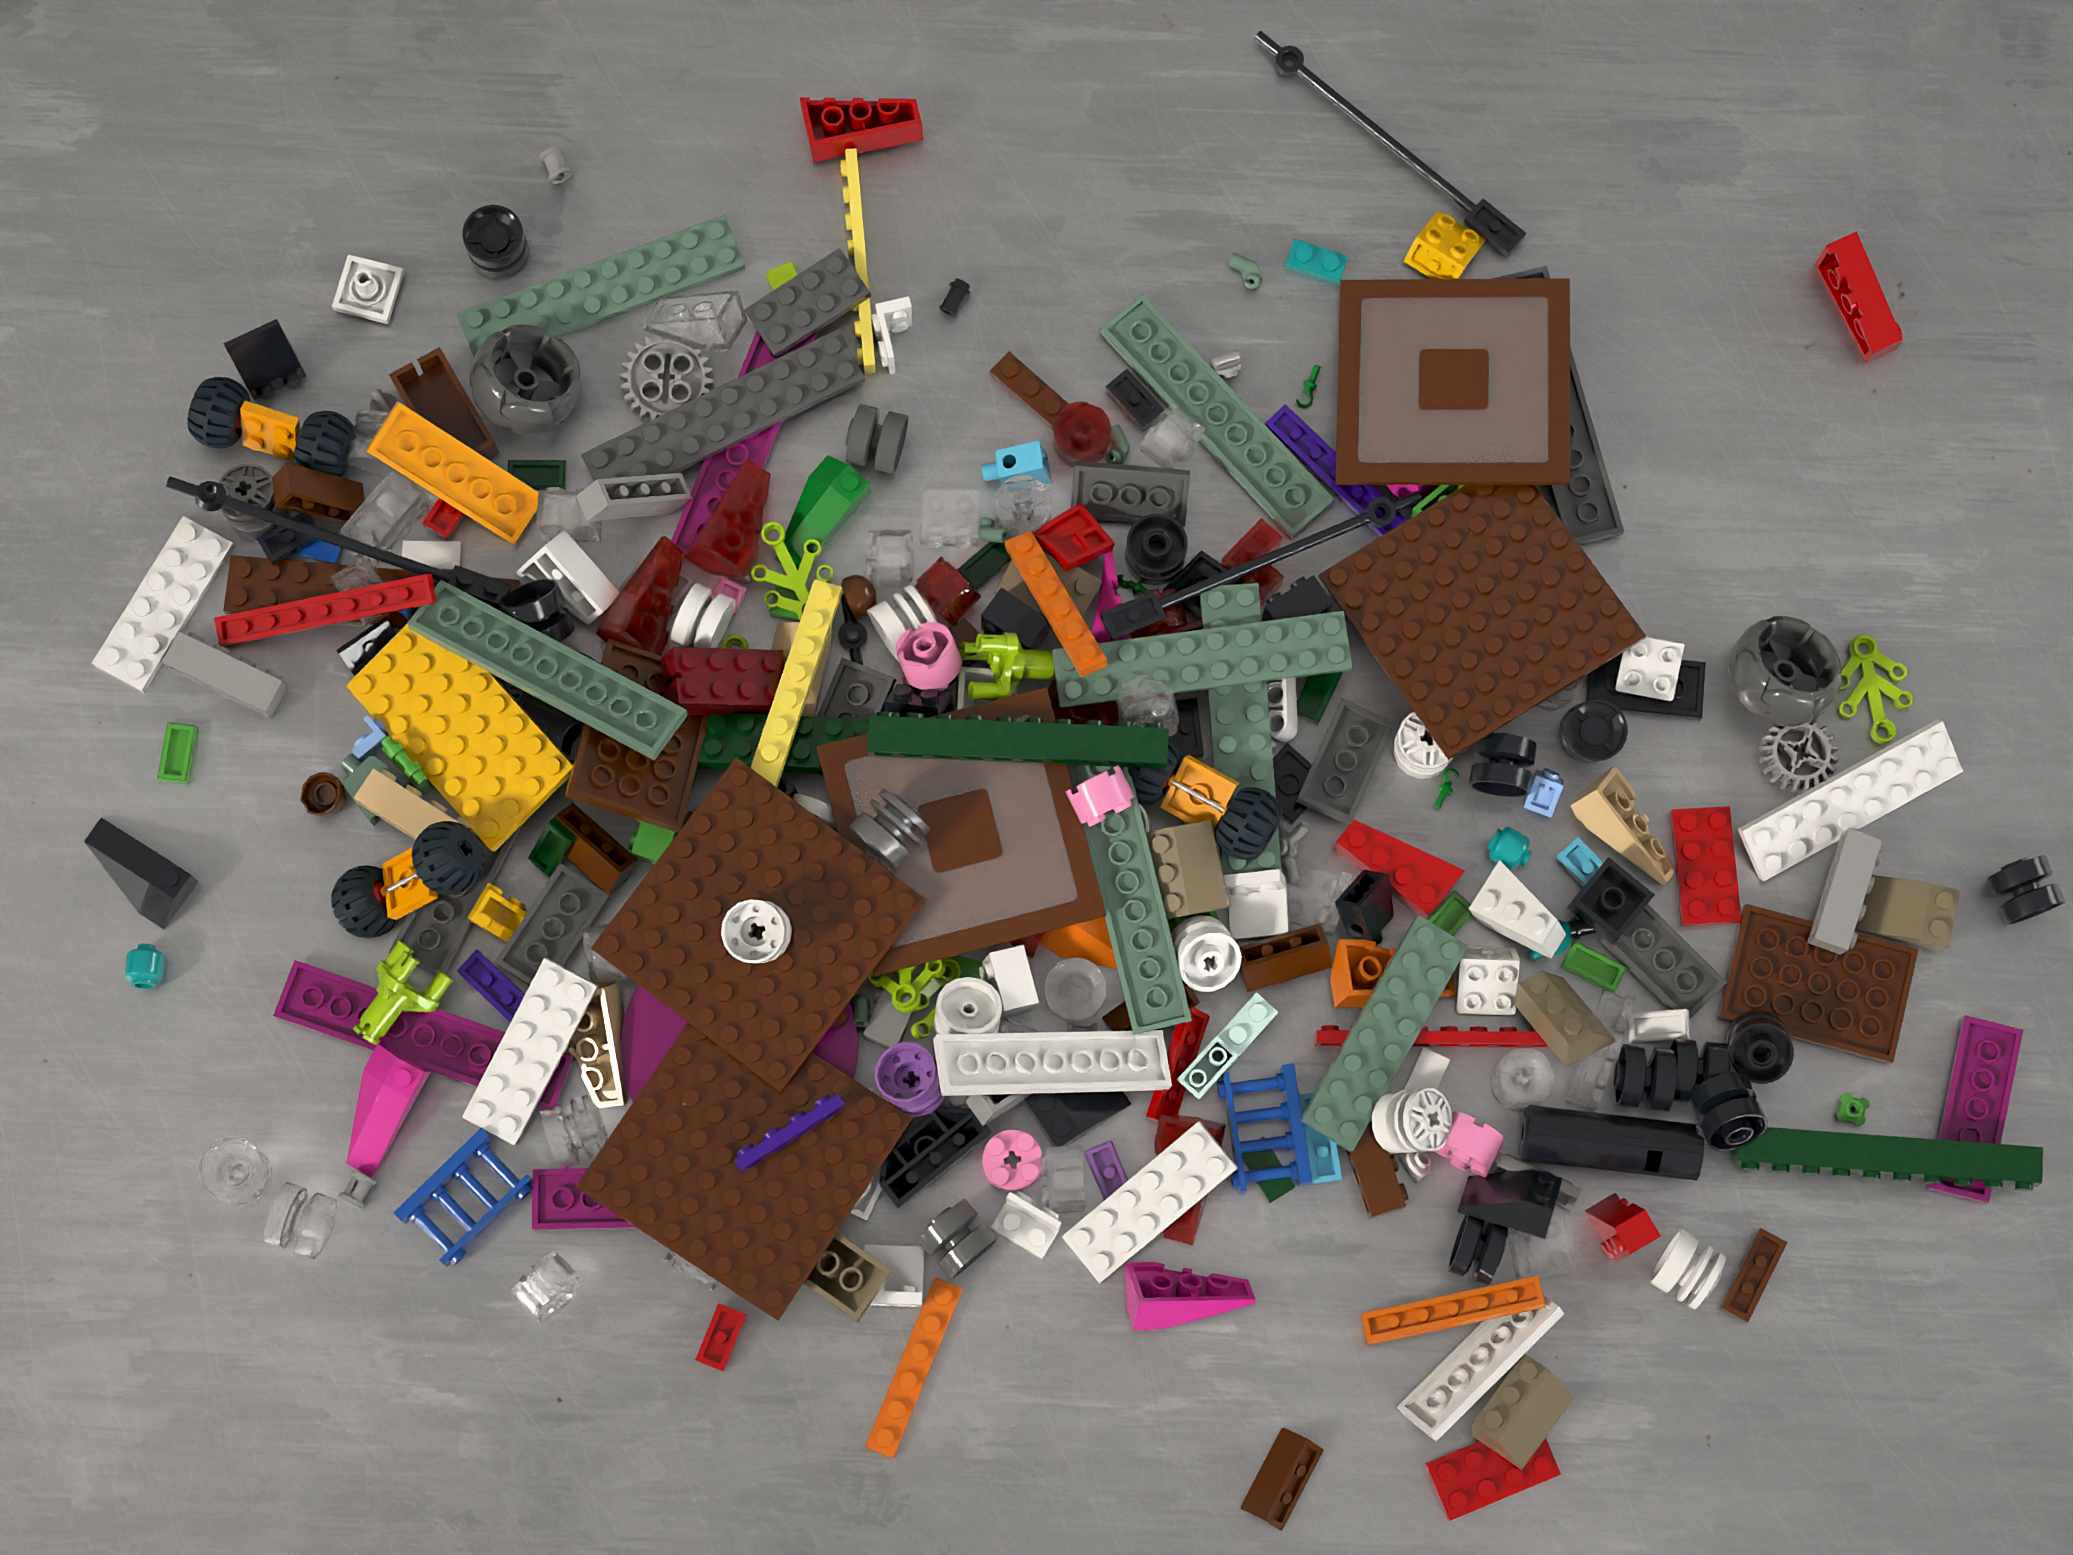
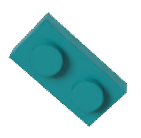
(1316, 261)

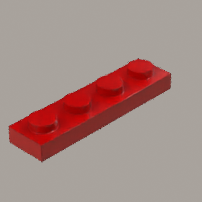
(1180, 1054)

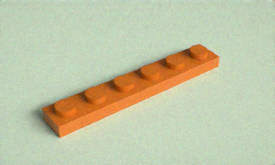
(1056, 604)
(1453, 1310)
(913, 1367)

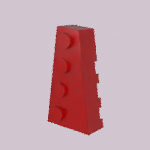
(859, 125)
(1859, 296)
(1415, 876)

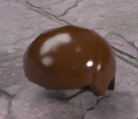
(859, 595)
(322, 794)

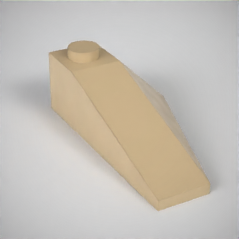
(598, 1047)

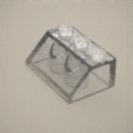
(387, 513)

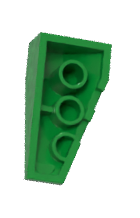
(824, 506)

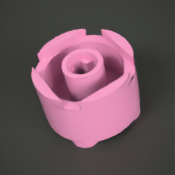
(929, 656)
(1101, 795)
(1471, 1144)
(997, 1151)

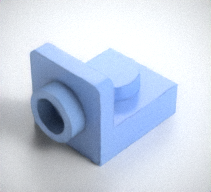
(370, 744)
(1544, 792)

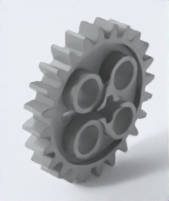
(641, 377)

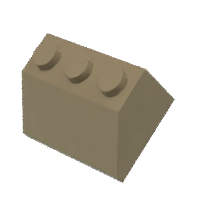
(1188, 869)
(1561, 1017)
(1522, 1412)

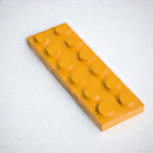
(454, 473)

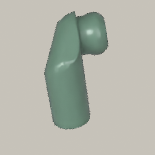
(1249, 270)
(1120, 447)
(989, 533)
(860, 1006)

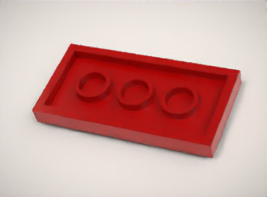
(1705, 866)
(1481, 1477)

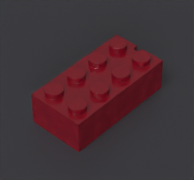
(722, 679)

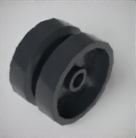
(1481, 1247)

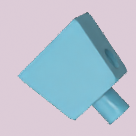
(1019, 460)

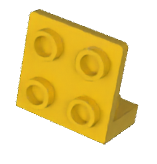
(1443, 248)

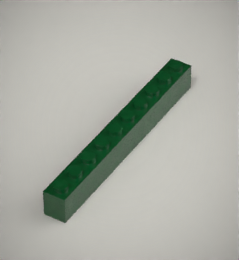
(1018, 741)
(1894, 1156)

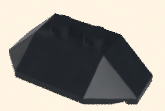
(929, 1150)

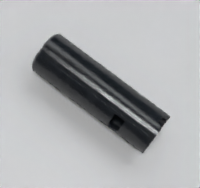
(1611, 1142)

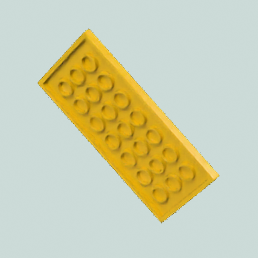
(463, 733)

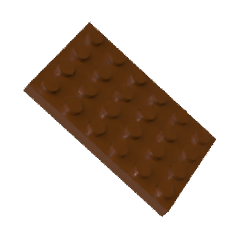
(626, 780)
(1822, 997)

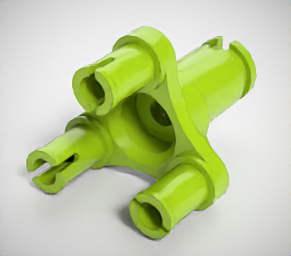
(1008, 664)
(397, 994)

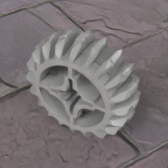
(1808, 760)

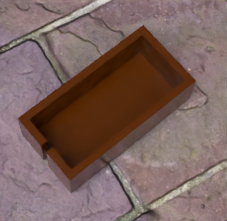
(443, 401)

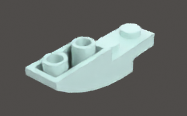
(1227, 1046)

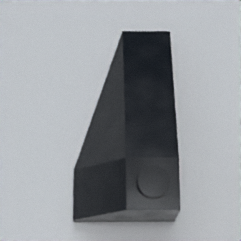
(144, 876)

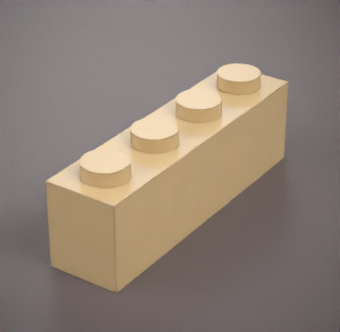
(400, 805)

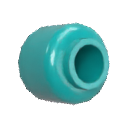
(1509, 848)
(144, 966)

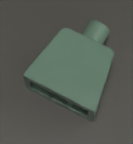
(359, 771)

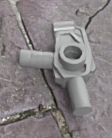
(1289, 847)

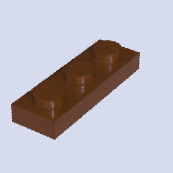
(1028, 388)
(1753, 1275)

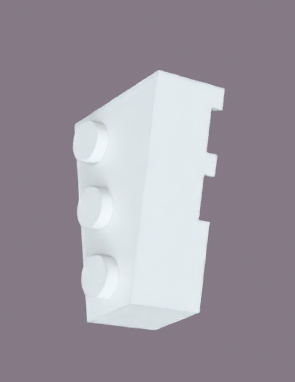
(581, 582)
(1516, 913)

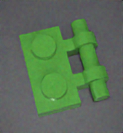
(408, 768)

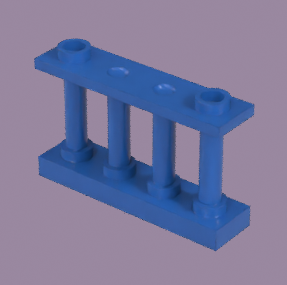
(1293, 1140)
(435, 1189)

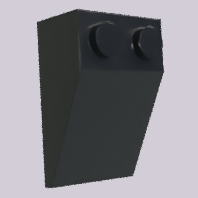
(265, 360)
(1073, 1114)
(1513, 1199)

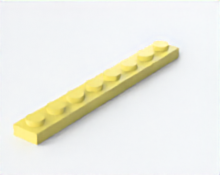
(856, 249)
(796, 681)

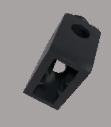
(1366, 906)

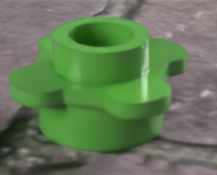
(1844, 1112)

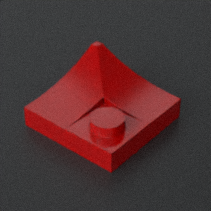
(1074, 538)

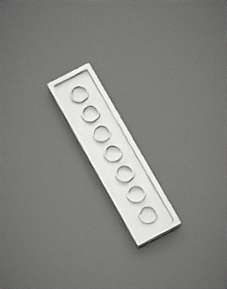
(1850, 799)
(1051, 1062)

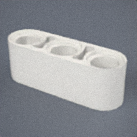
(1284, 710)

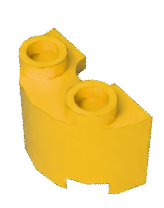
(497, 914)

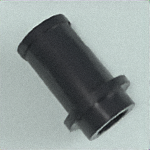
(955, 297)
(1579, 928)

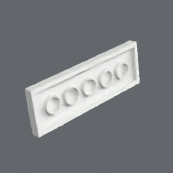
(163, 604)
(530, 1051)
(1149, 1202)
(1475, 1368)

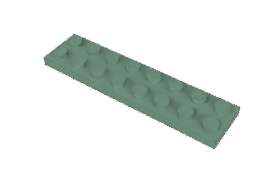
(1383, 1033)

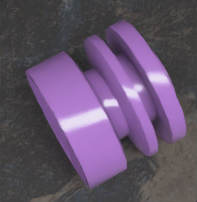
(899, 1070)

